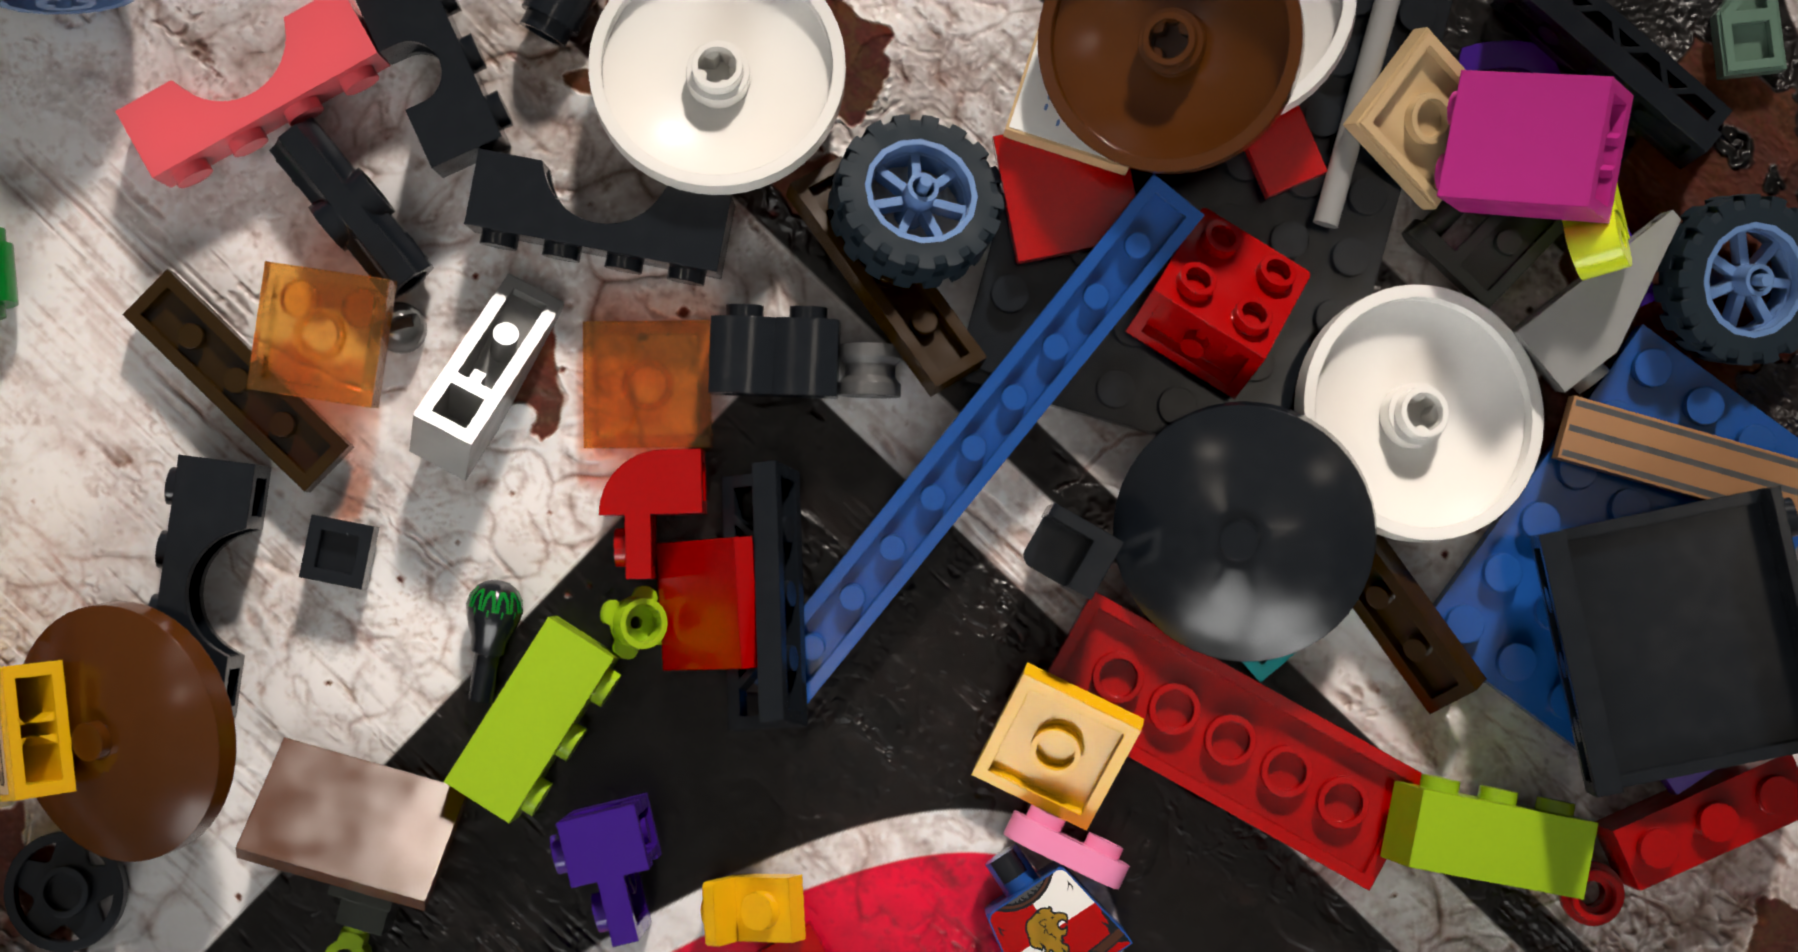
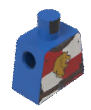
(1047, 909)

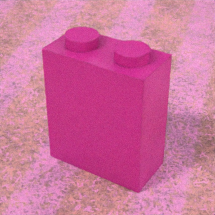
(1534, 145)

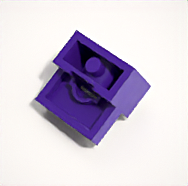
(610, 847)

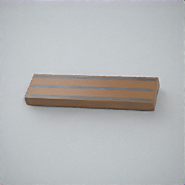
(1667, 454)

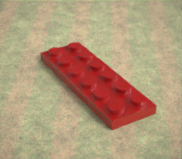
(1238, 740)

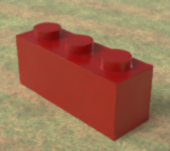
(1701, 823)

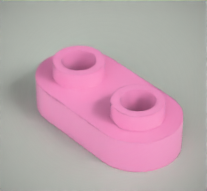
(1043, 834)

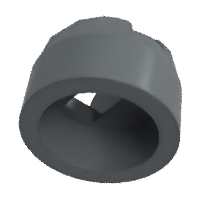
(409, 338)

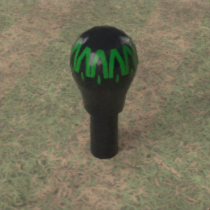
(492, 618)

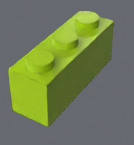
(535, 720)
(1489, 836)

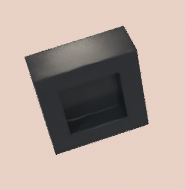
(339, 552)

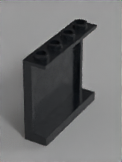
(1676, 637)

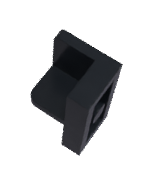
(1071, 551)

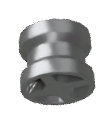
(869, 370)

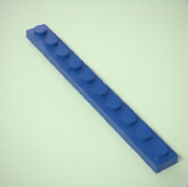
(992, 424)

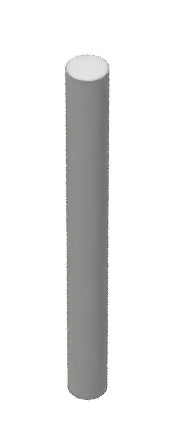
(1346, 146)

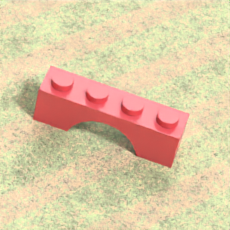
(323, 56)

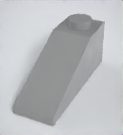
(1590, 317)
(483, 377)

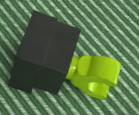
(360, 916)

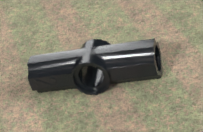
(350, 206)

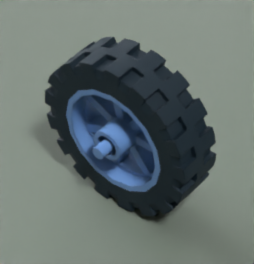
(956, 165)
(1687, 270)

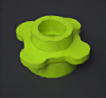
(652, 622)

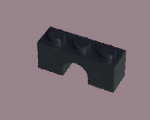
(460, 112)

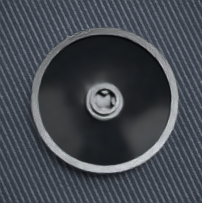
(1245, 531)

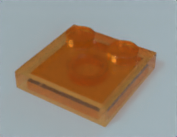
(321, 334)
(646, 384)

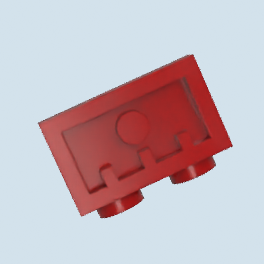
(1220, 304)

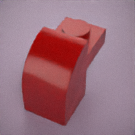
(647, 488)

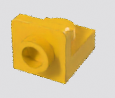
(753, 909)

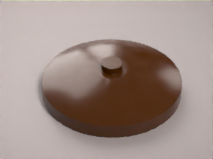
(1170, 78)
(144, 731)

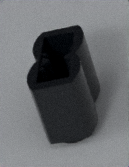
(774, 354)

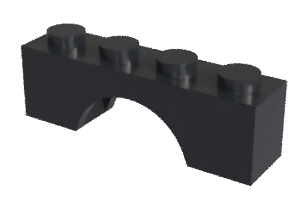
(517, 202)
(209, 509)

